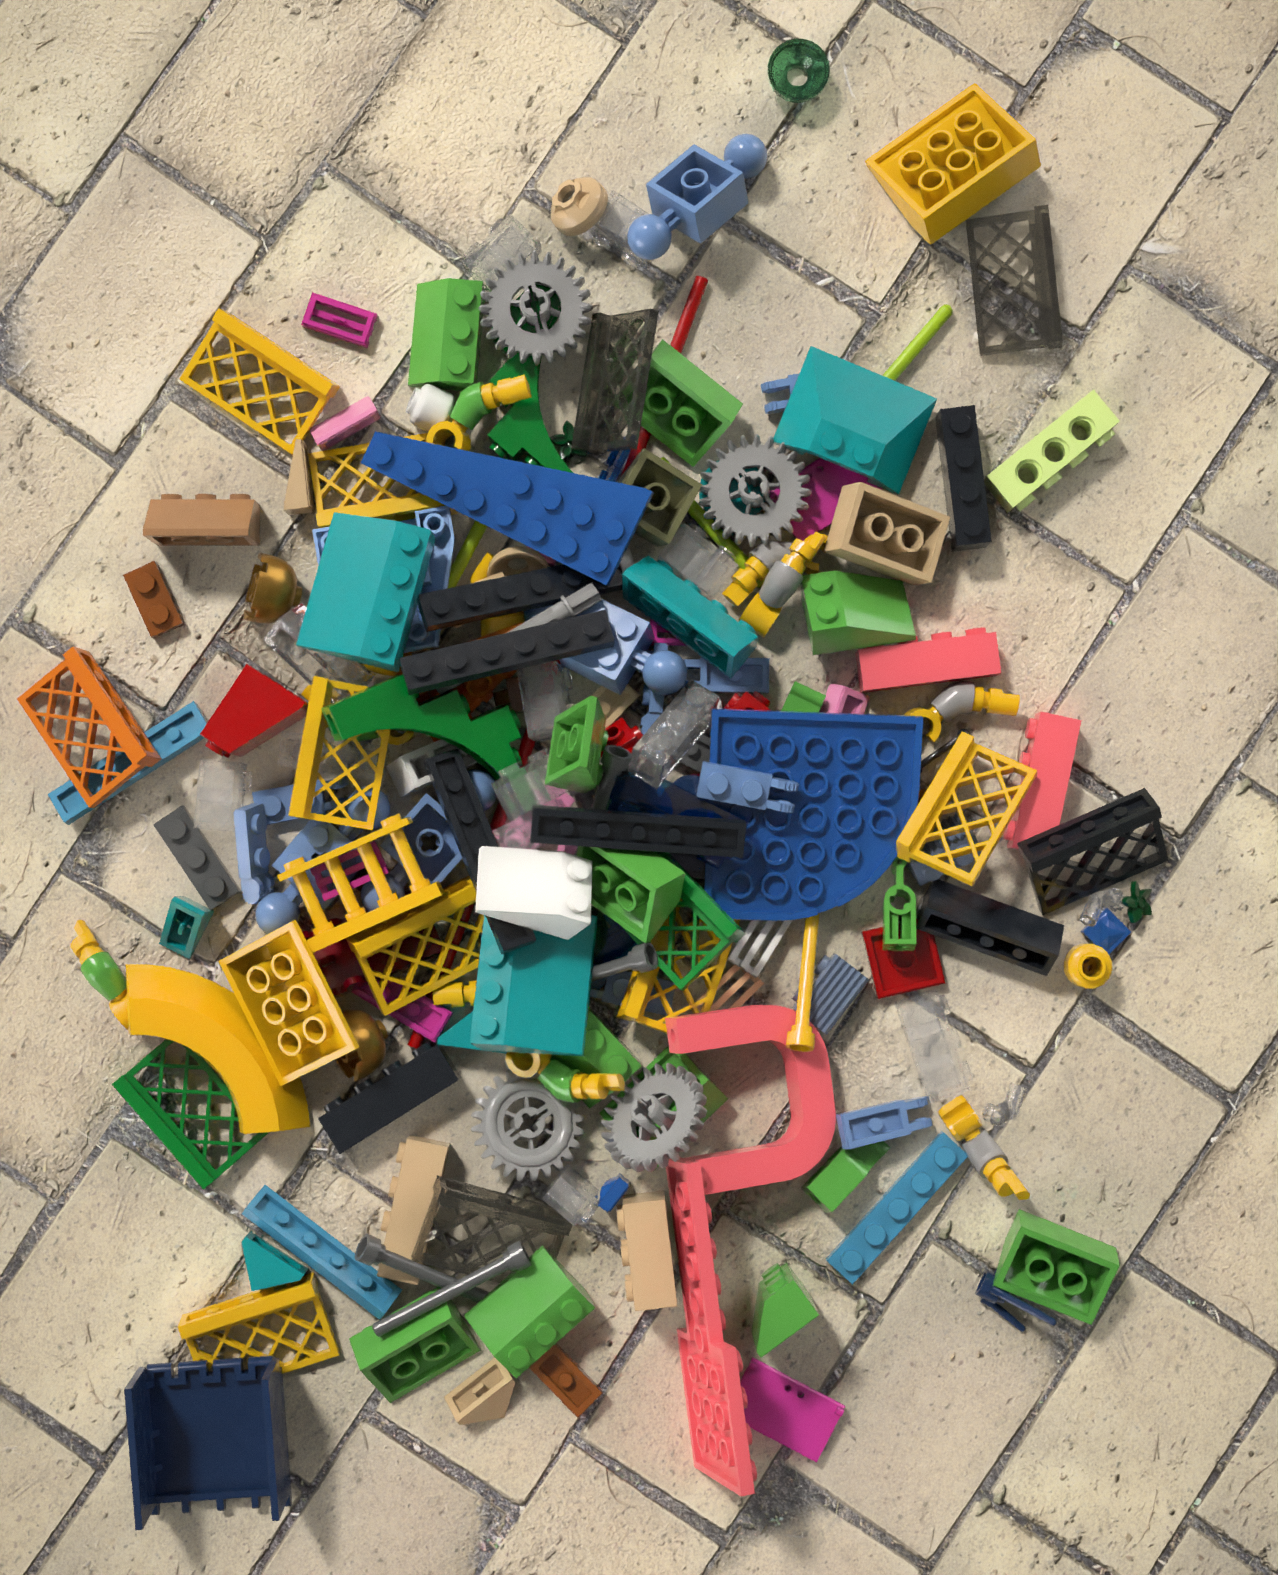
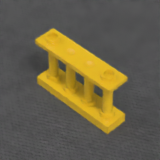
(388, 902)

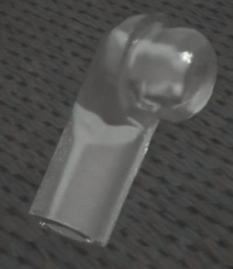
(1101, 900)
(1007, 1109)

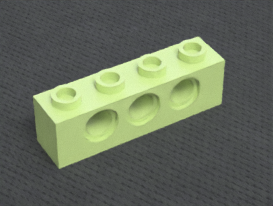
(1088, 413)

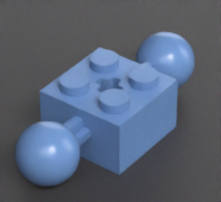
(696, 195)
(614, 666)
(428, 820)
(314, 840)

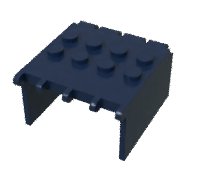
(207, 1435)

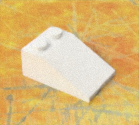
(535, 889)

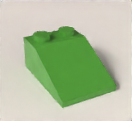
(854, 611)
(577, 747)

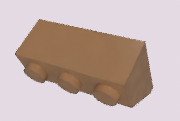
(203, 521)

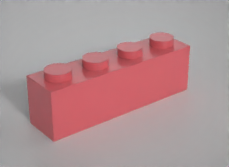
(929, 661)
(1052, 755)

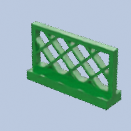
(707, 910)
(165, 1127)

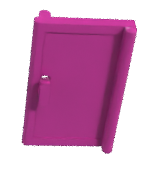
(825, 490)
(785, 1417)

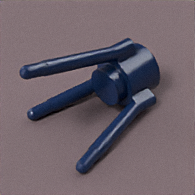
(991, 1295)

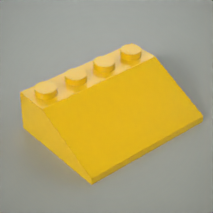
(954, 162)
(288, 1003)

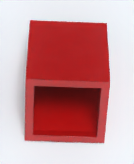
(251, 714)

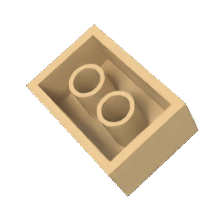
(886, 533)
(647, 1251)

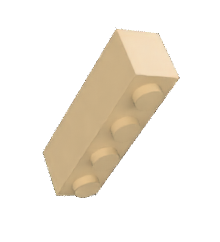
(412, 1193)

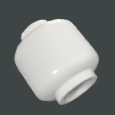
(430, 406)

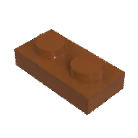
(153, 599)
(566, 1380)

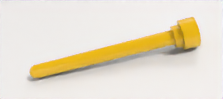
(801, 1035)

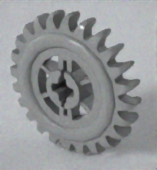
(527, 276)
(731, 467)
(649, 1104)
(501, 1144)

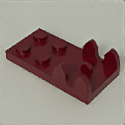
(343, 969)

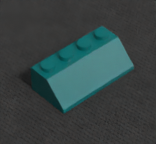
(688, 614)

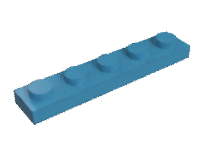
(168, 738)
(896, 1207)
(321, 1251)

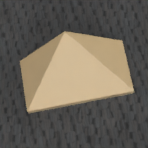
(482, 1395)

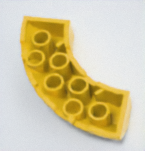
(213, 1025)

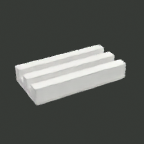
(744, 964)

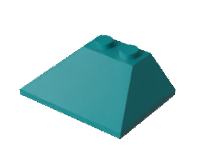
(855, 419)

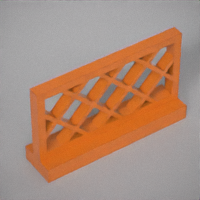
(106, 704)

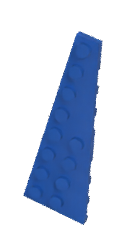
(553, 511)

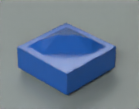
(1107, 932)
(612, 1192)

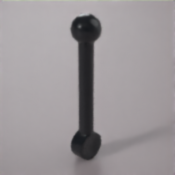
(941, 750)

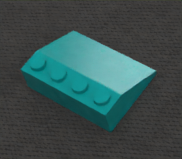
(366, 590)
(534, 994)

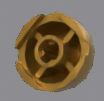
(271, 590)
(371, 1042)

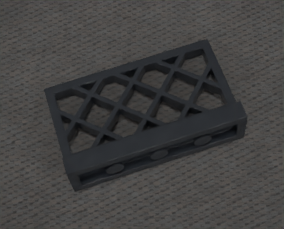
(1088, 834)

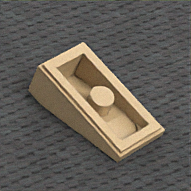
(299, 489)

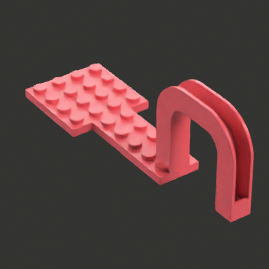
(708, 1363)

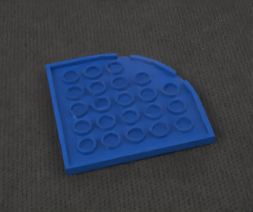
(850, 807)

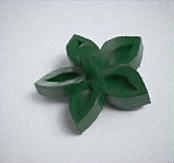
(565, 441)
(1137, 902)

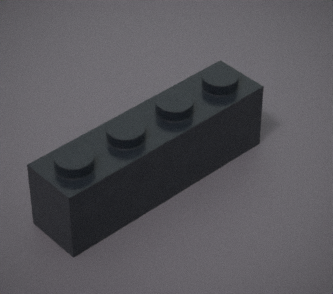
(963, 478)
(990, 927)
(389, 1097)

